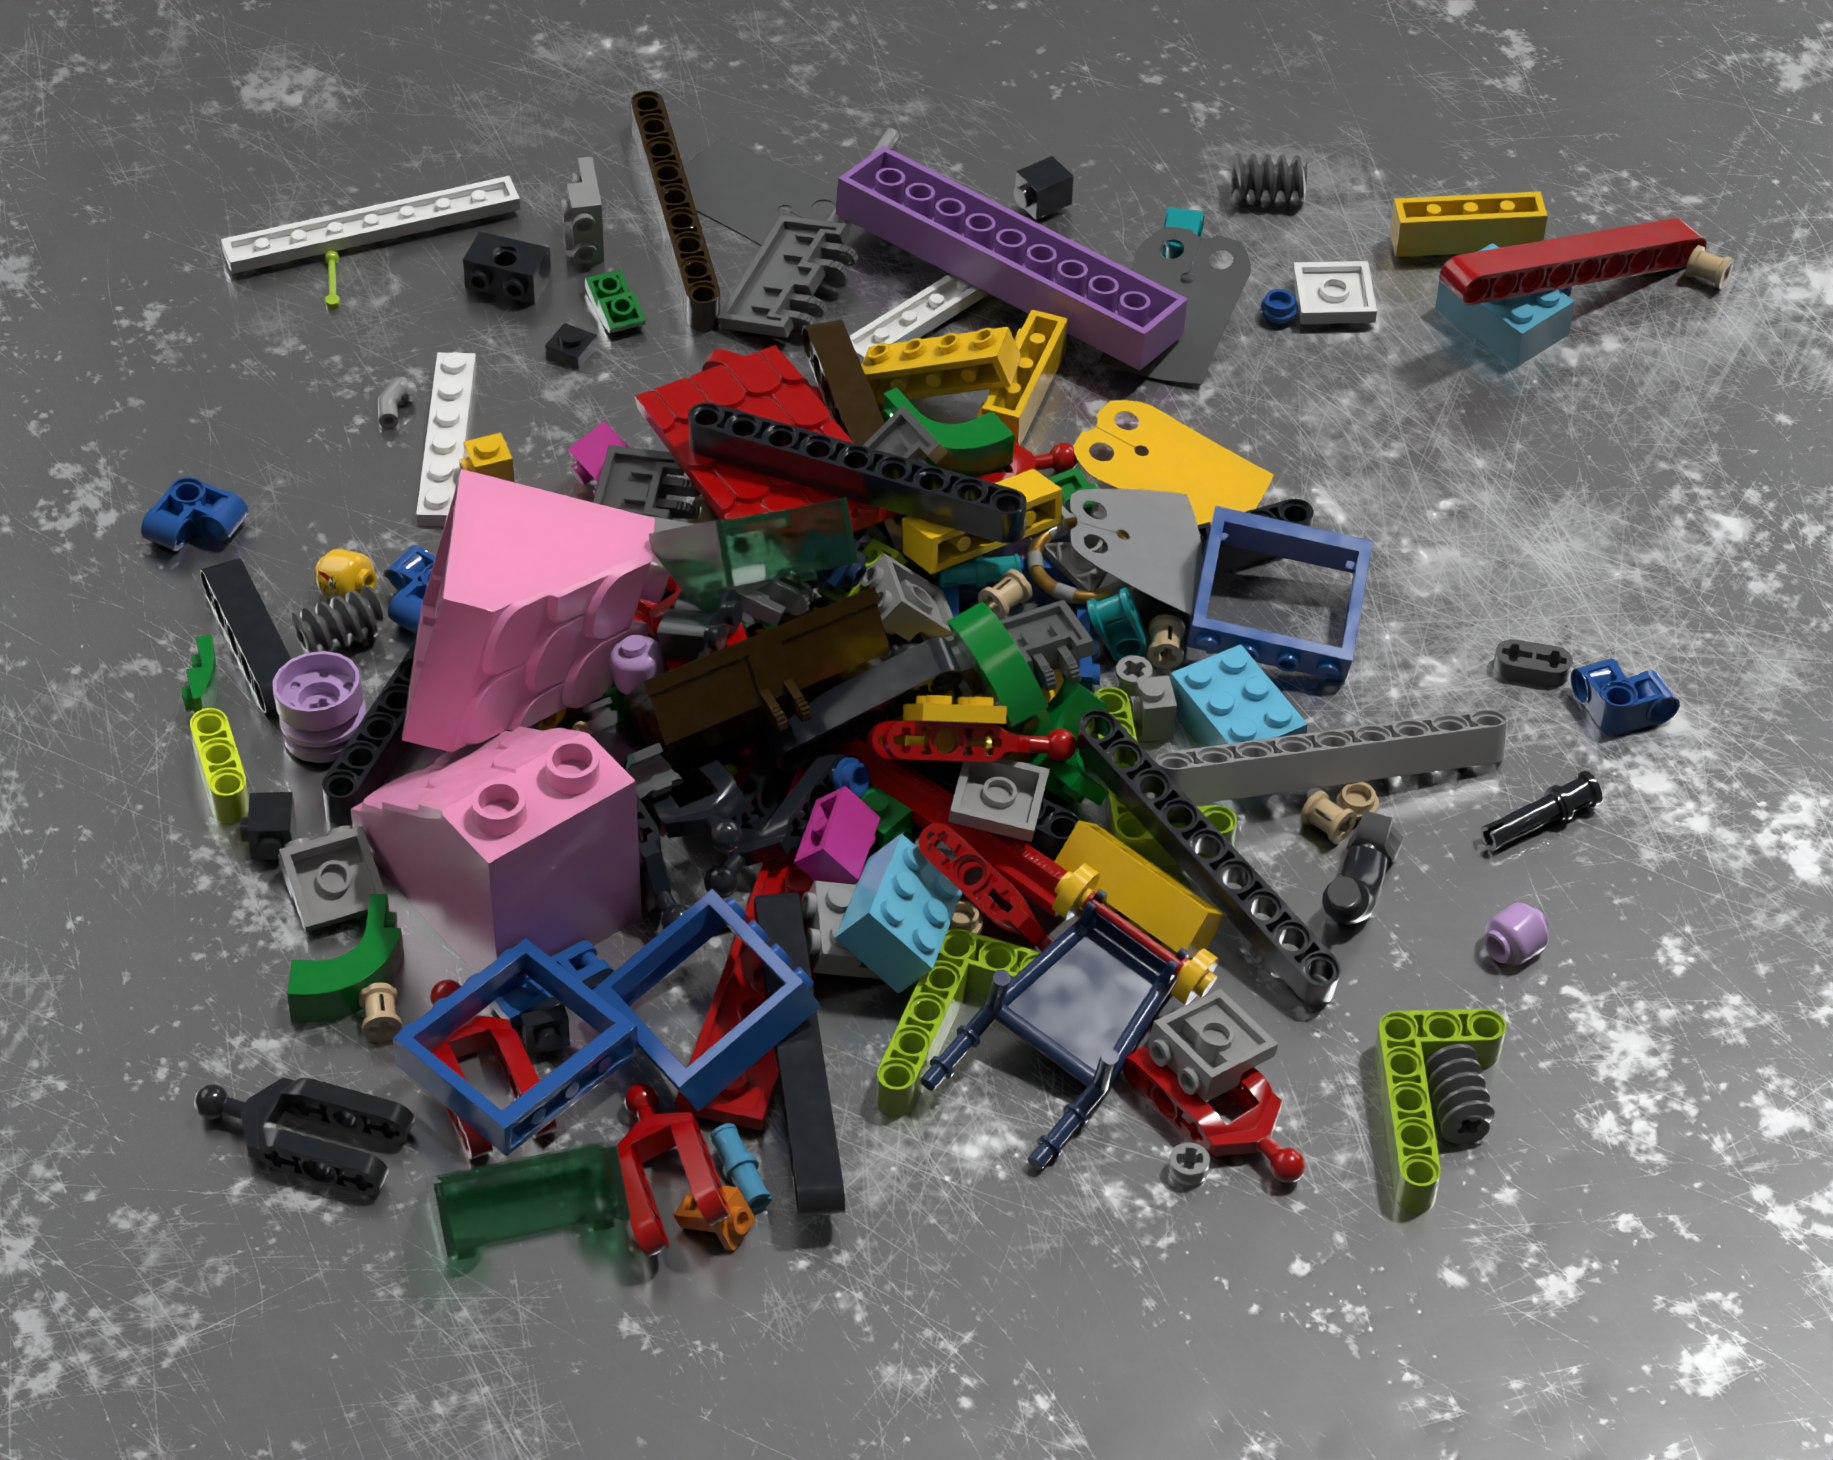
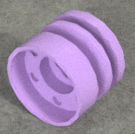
(318, 704)

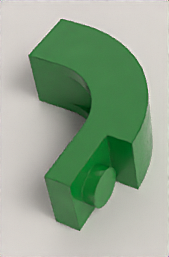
(972, 446)
(1002, 669)
(1069, 777)
(332, 986)

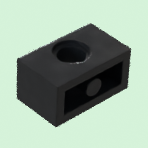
(507, 267)

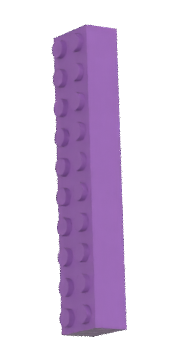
(1011, 256)

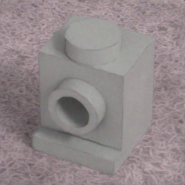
(1153, 709)

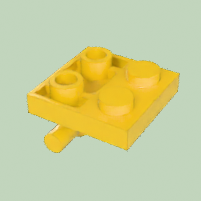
(940, 709)

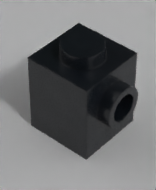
(1043, 187)
(268, 824)

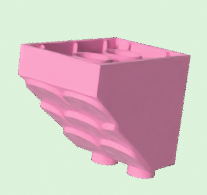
(524, 609)
(512, 843)

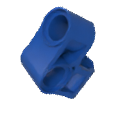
(193, 509)
(410, 577)
(1622, 702)

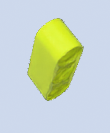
(219, 765)

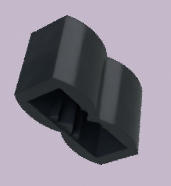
(698, 627)

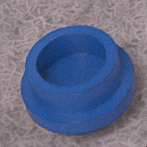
(1279, 306)
(852, 775)

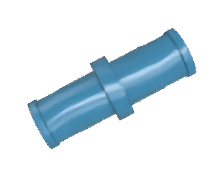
(740, 1166)

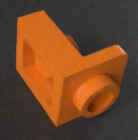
(730, 1230)

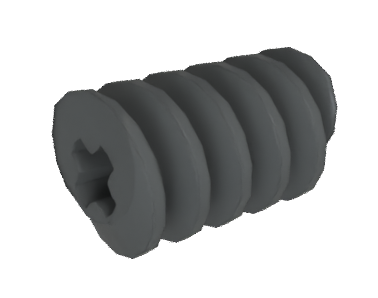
(1269, 177)
(338, 620)
(1459, 1093)

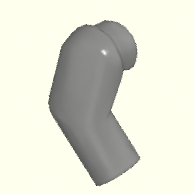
(387, 401)

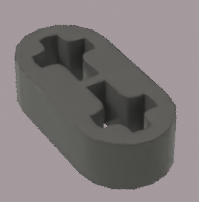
(1533, 662)

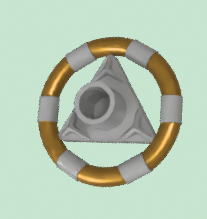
(1072, 564)

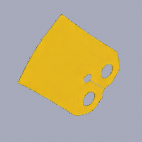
(1176, 461)

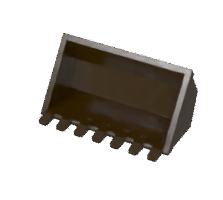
(759, 677)

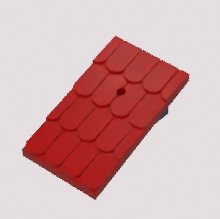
(758, 385)

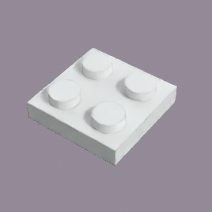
(1334, 292)

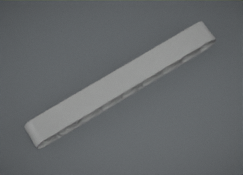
(1337, 756)

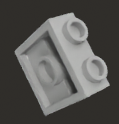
(584, 215)
(907, 601)
(999, 797)
(330, 876)
(824, 911)
(1210, 1044)

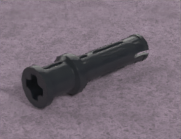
(1557, 804)

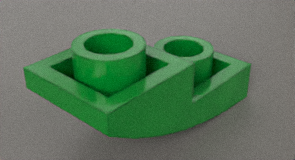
(614, 301)
(202, 677)

